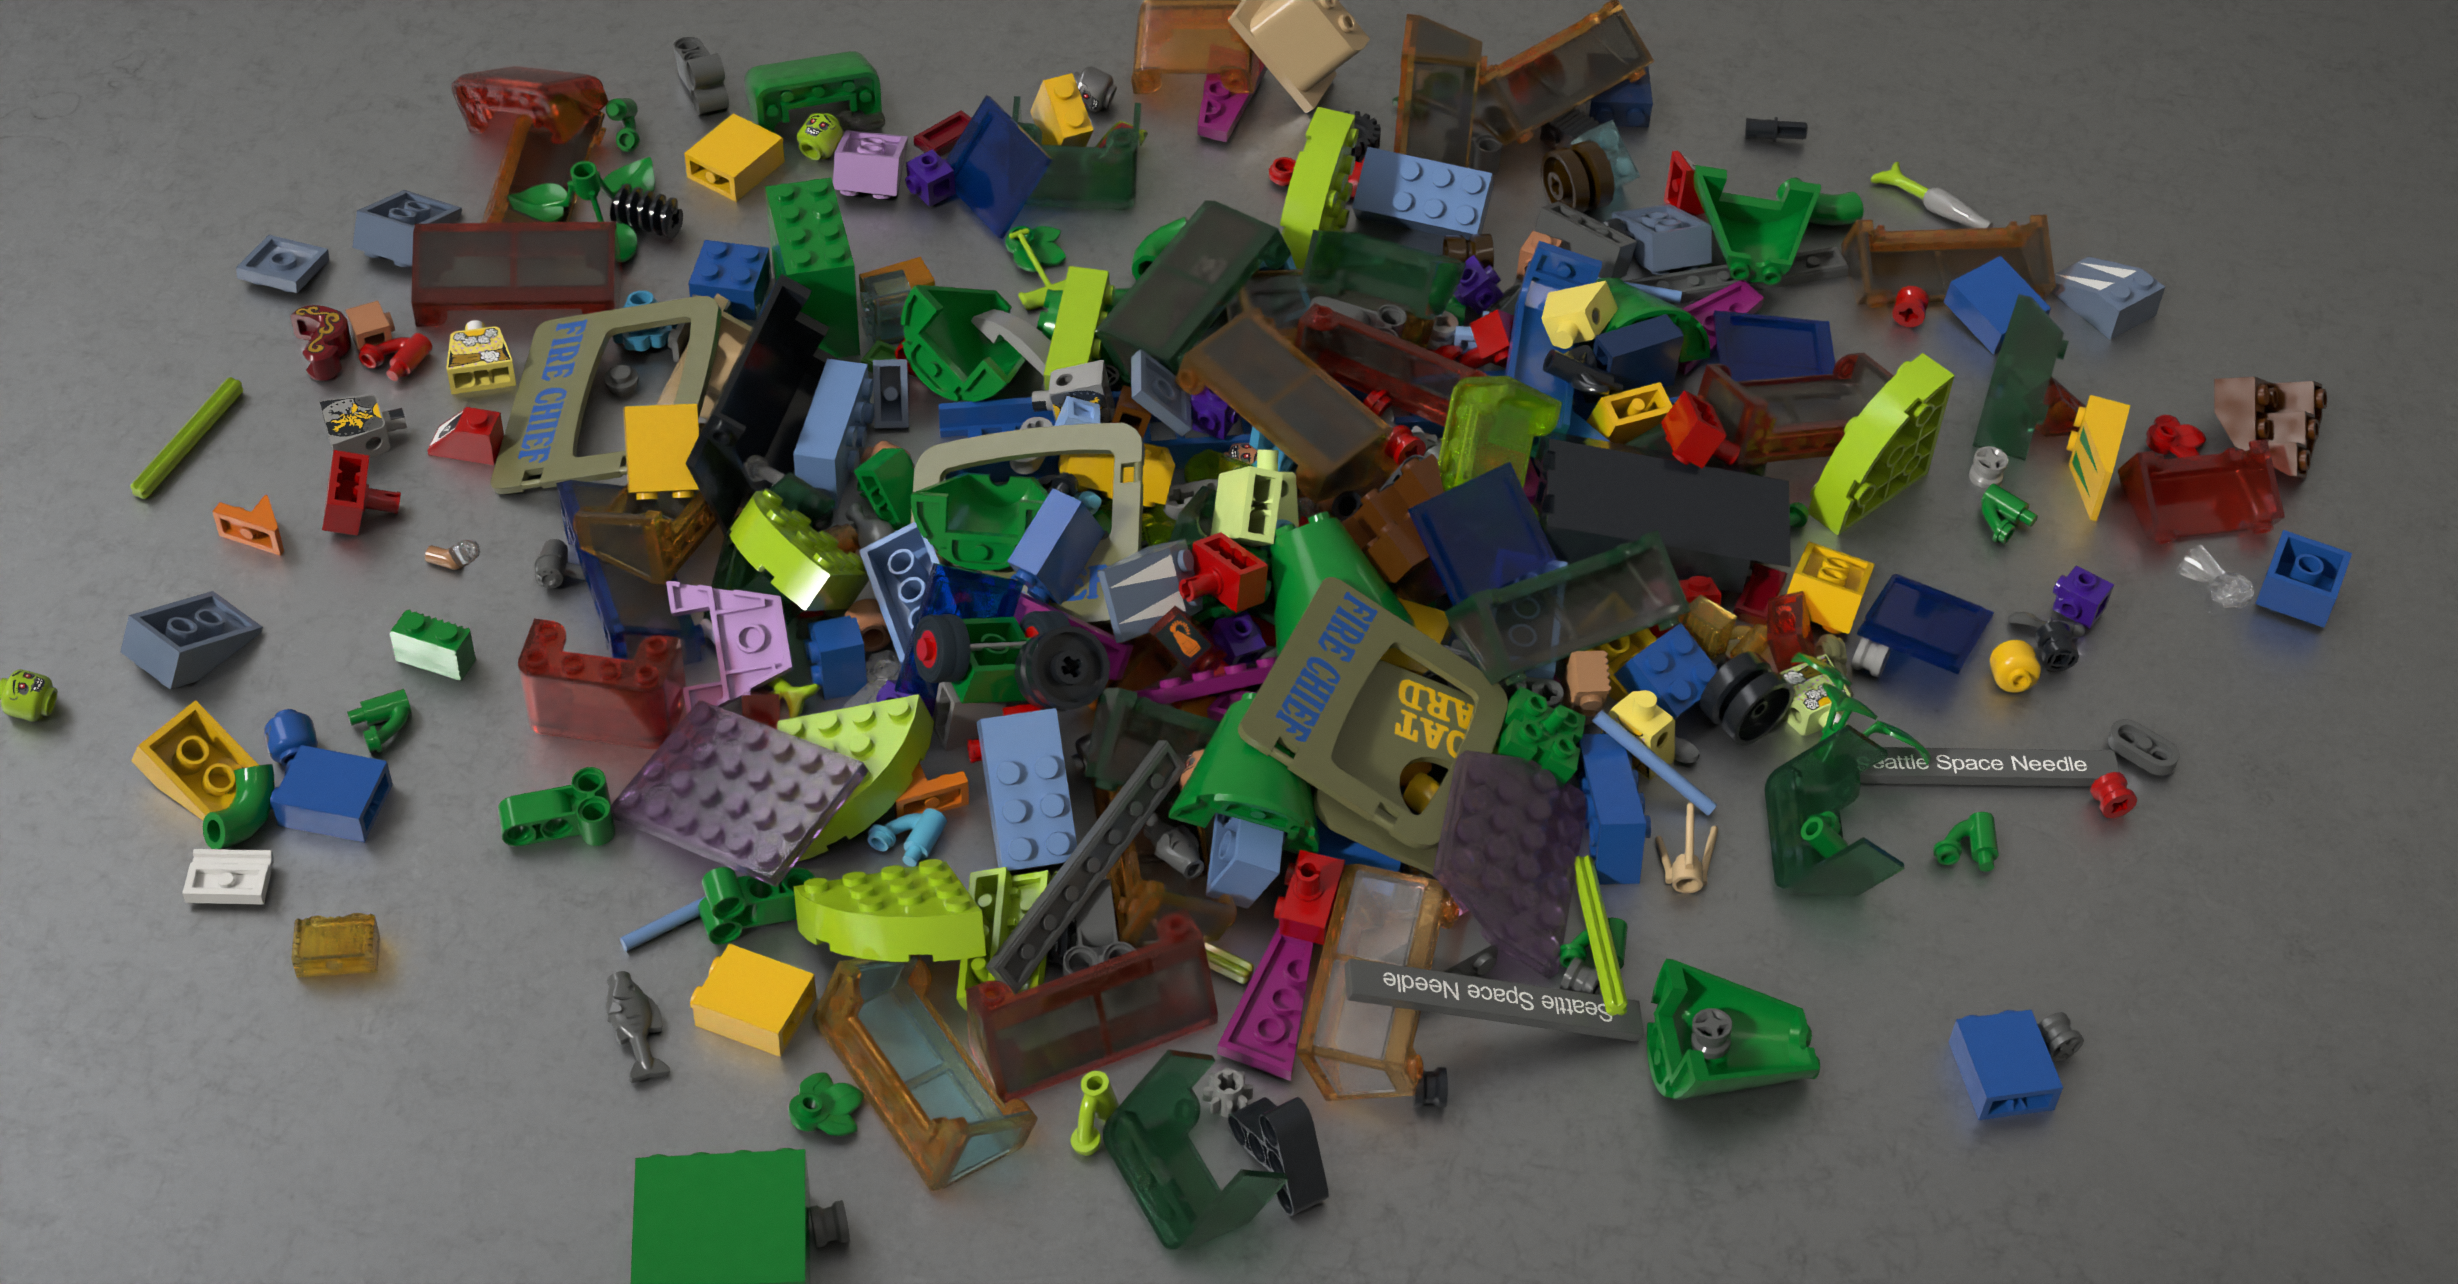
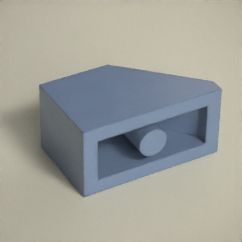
(891, 393)

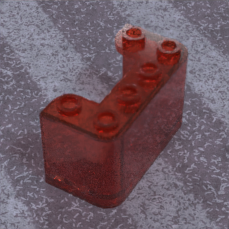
(599, 695)

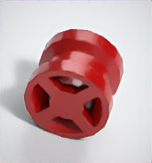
(1910, 306)
(1403, 444)
(2113, 795)

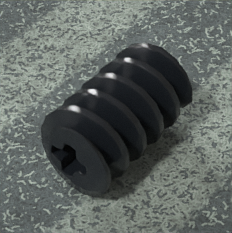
(646, 211)

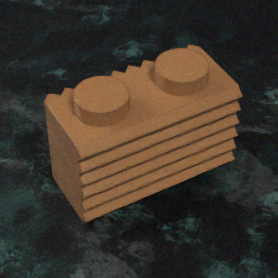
(1586, 683)

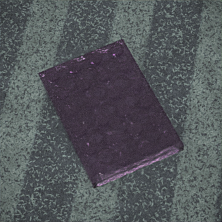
(738, 792)

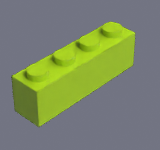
(1079, 314)

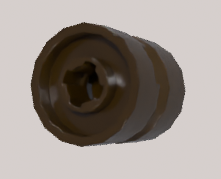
(1461, 249)

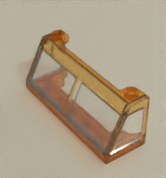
(1360, 1046)

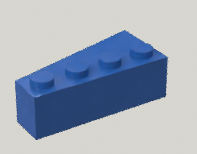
(1613, 809)

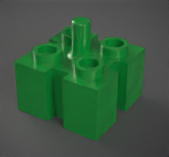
(1541, 734)

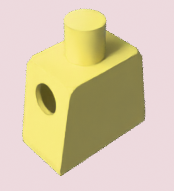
(1578, 313)

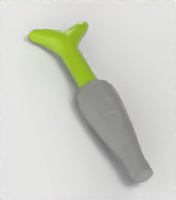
(1934, 199)

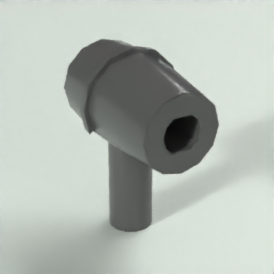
(553, 565)

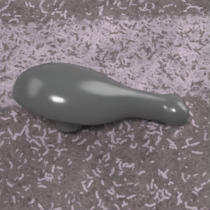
(868, 529)

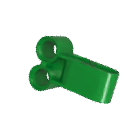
(560, 812)
(746, 902)

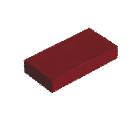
(942, 135)
(1753, 602)

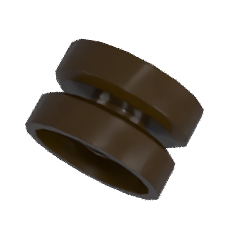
(1578, 176)

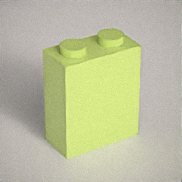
(1248, 505)

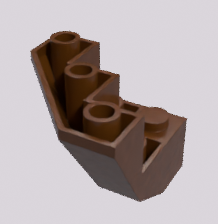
(2279, 412)
(1385, 526)

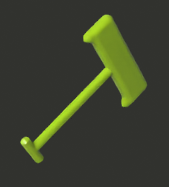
(1035, 298)

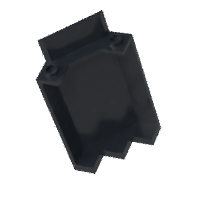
(761, 402)
(1708, 517)

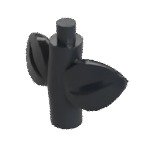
(1581, 371)

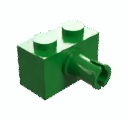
(888, 485)

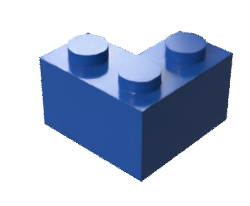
(837, 656)

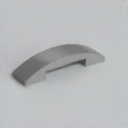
(1020, 334)

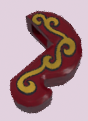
(327, 337)

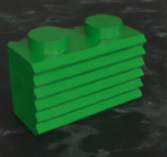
(433, 645)

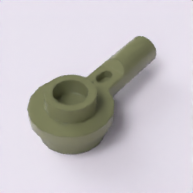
(1835, 650)

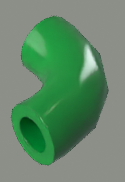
(1832, 209)
(1154, 245)
(245, 813)

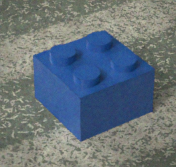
(734, 272)
(2303, 578)
(1671, 669)

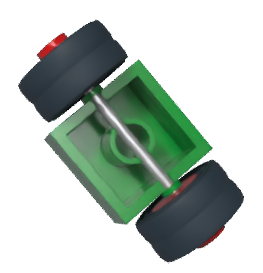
(978, 652)

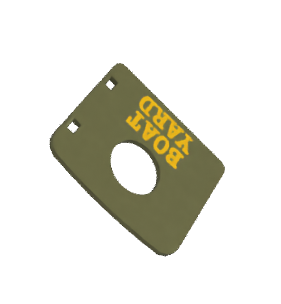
(1393, 724)

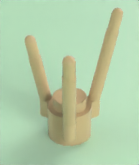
(1687, 872)

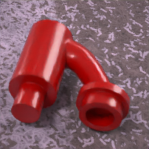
(408, 356)

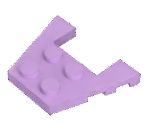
(747, 636)

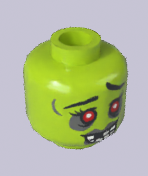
(819, 136)
(27, 695)

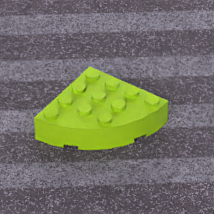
(1320, 181)
(1884, 446)
(803, 562)
(883, 736)
(893, 914)

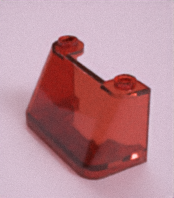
(551, 98)
(2203, 493)

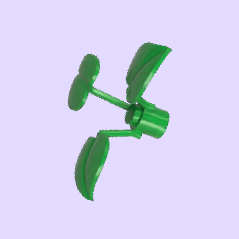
(547, 200)
(1843, 702)

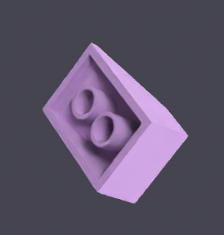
(869, 164)

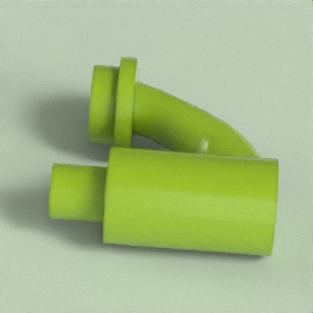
(1097, 1102)

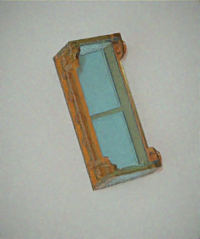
(917, 1071)

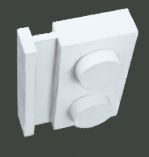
(228, 876)

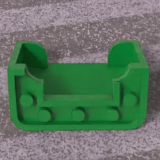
(811, 82)

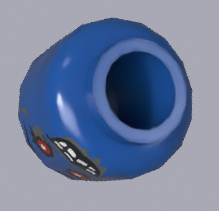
(287, 733)

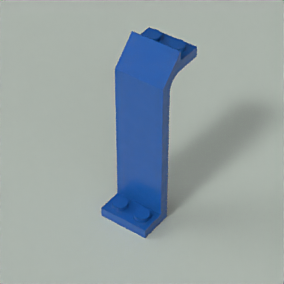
(1548, 271)

